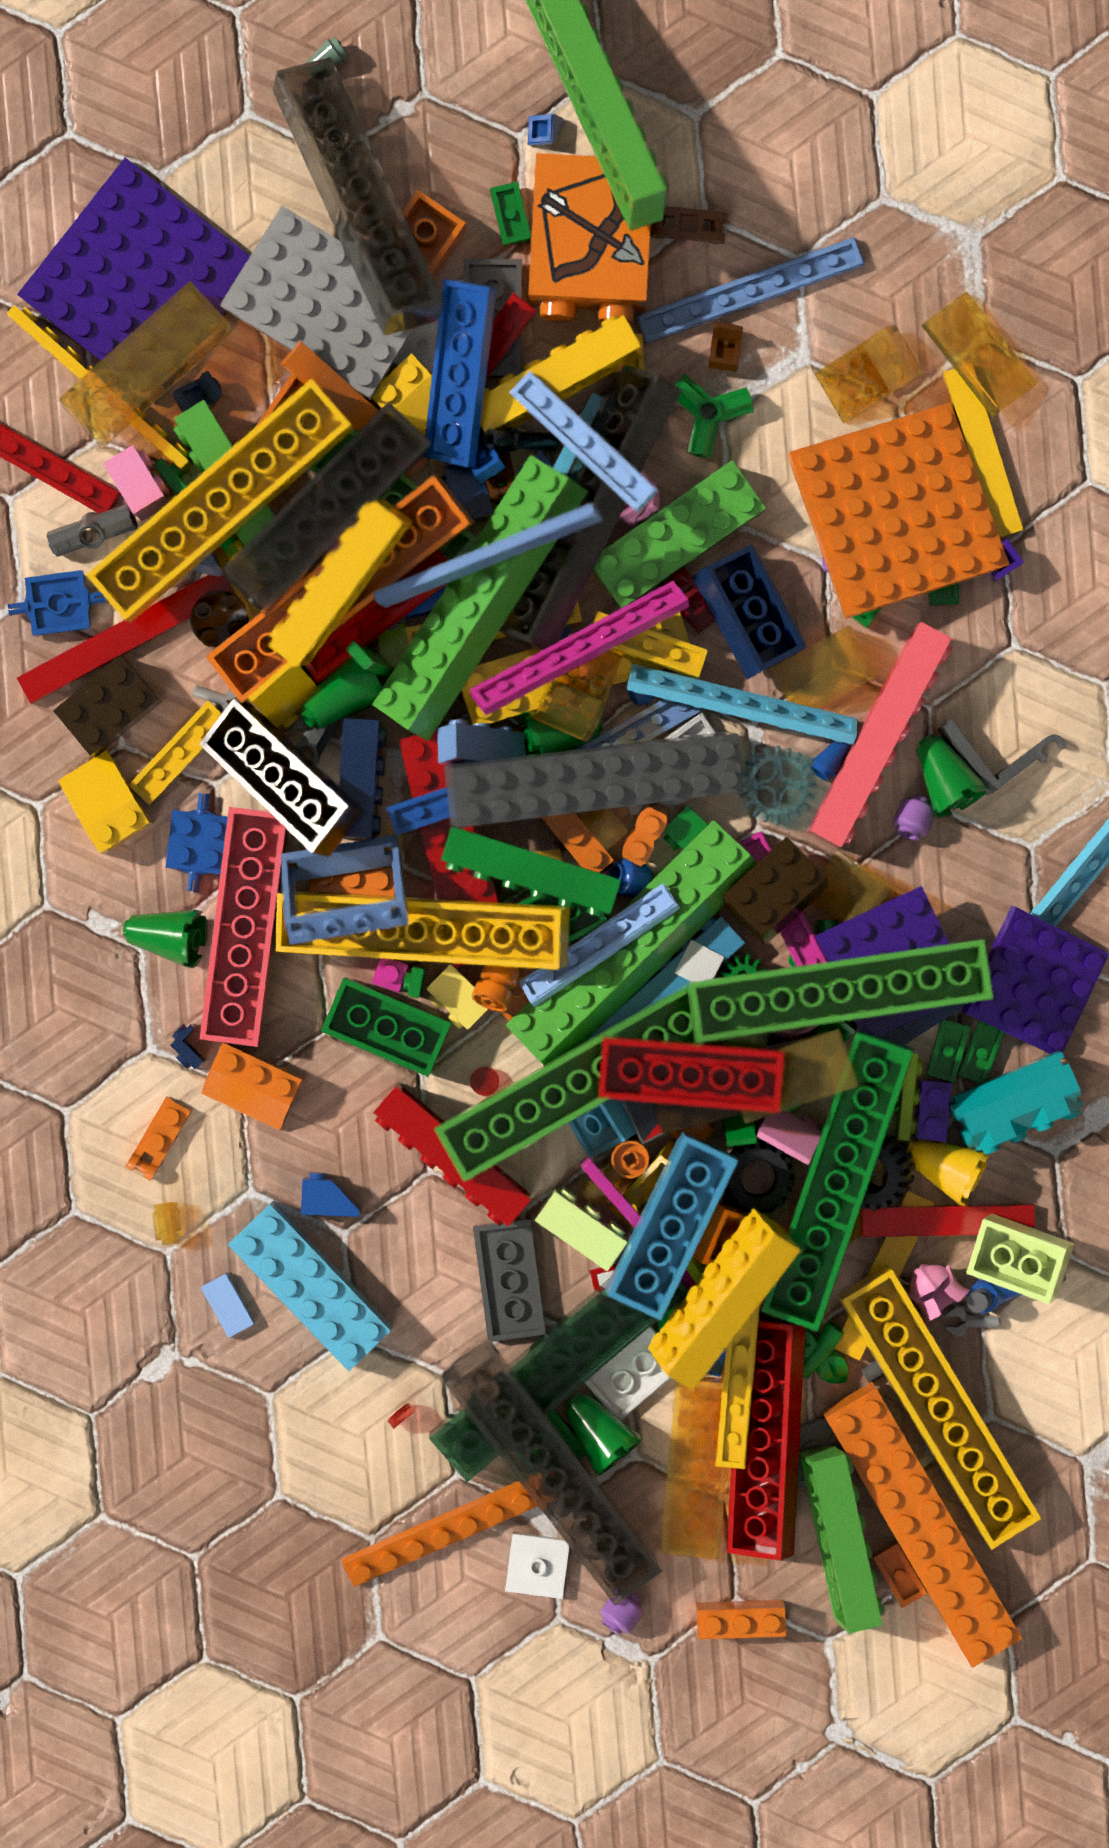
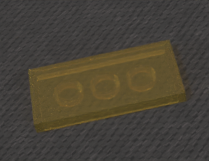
(979, 354)
(811, 1072)

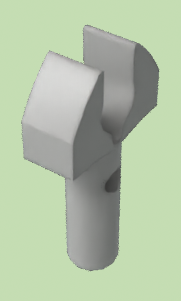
(213, 696)
(969, 1321)

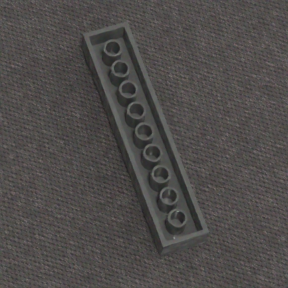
(593, 778)

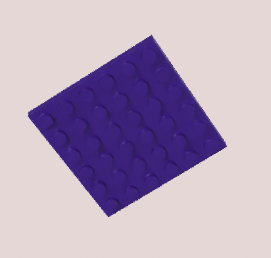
(127, 260)

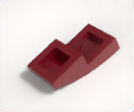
(697, 613)

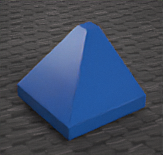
(543, 129)

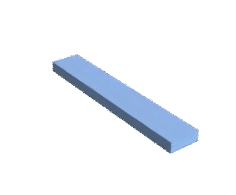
(583, 442)
(601, 944)

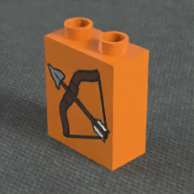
(582, 244)

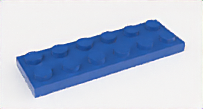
(459, 372)

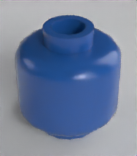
(632, 877)

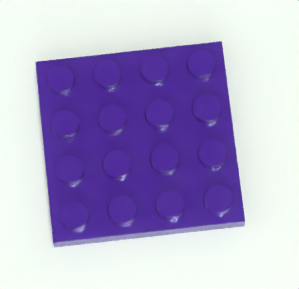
(888, 928)
(1038, 981)

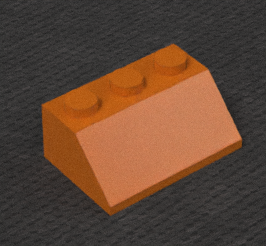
(252, 1085)

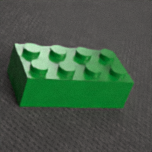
(386, 1026)

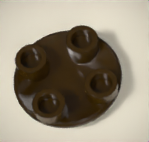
(217, 617)

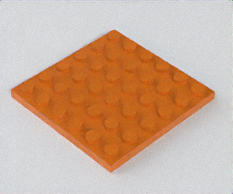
(897, 510)

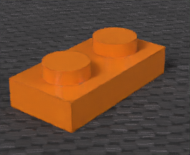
(899, 1574)

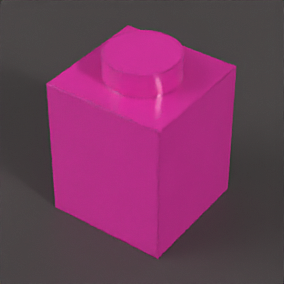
(390, 974)

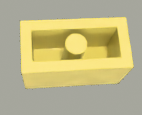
(454, 993)

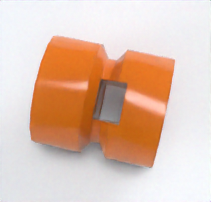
(495, 987)
(629, 1158)

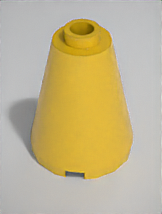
(949, 1167)

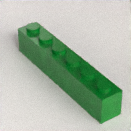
(531, 870)

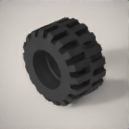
(899, 1176)
(779, 1190)

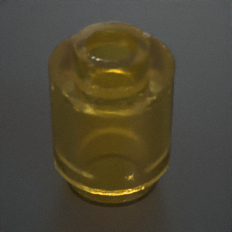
(593, 1192)
(168, 1223)

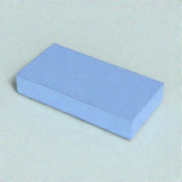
(227, 1305)

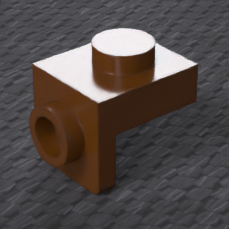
(725, 347)

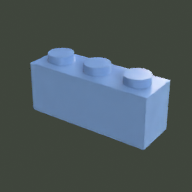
(477, 742)

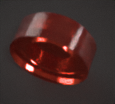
(484, 1081)
(401, 1415)

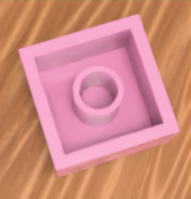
(136, 482)

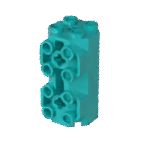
(1016, 1102)

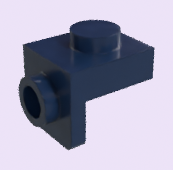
(203, 388)
(187, 1054)

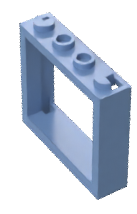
(345, 859)

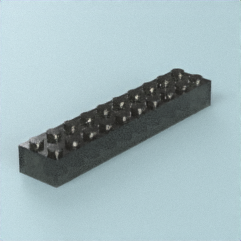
(357, 196)
(631, 424)
(551, 1471)

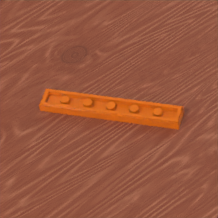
(353, 406)

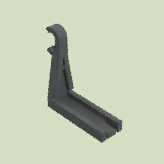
(963, 748)

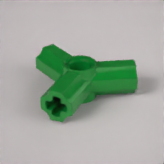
(704, 430)

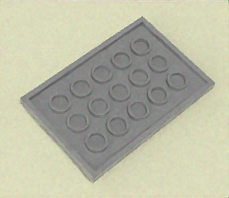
(308, 292)

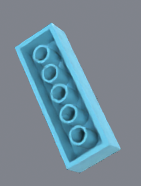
(310, 1286)

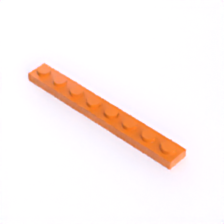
(437, 1533)

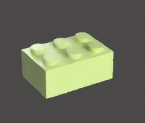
(582, 1227)
(1020, 1258)

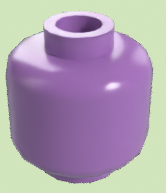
(914, 817)
(623, 1616)

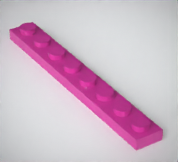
(579, 648)

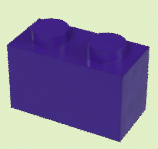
(932, 1110)

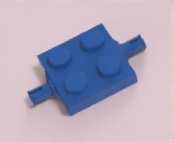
(57, 603)
(196, 842)

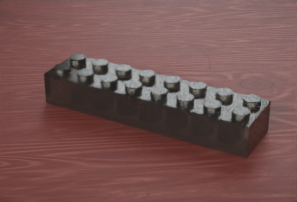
(325, 508)

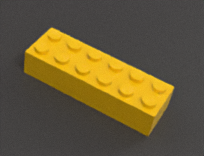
(565, 372)
(340, 582)
(723, 1299)

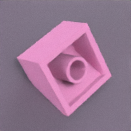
(790, 1134)

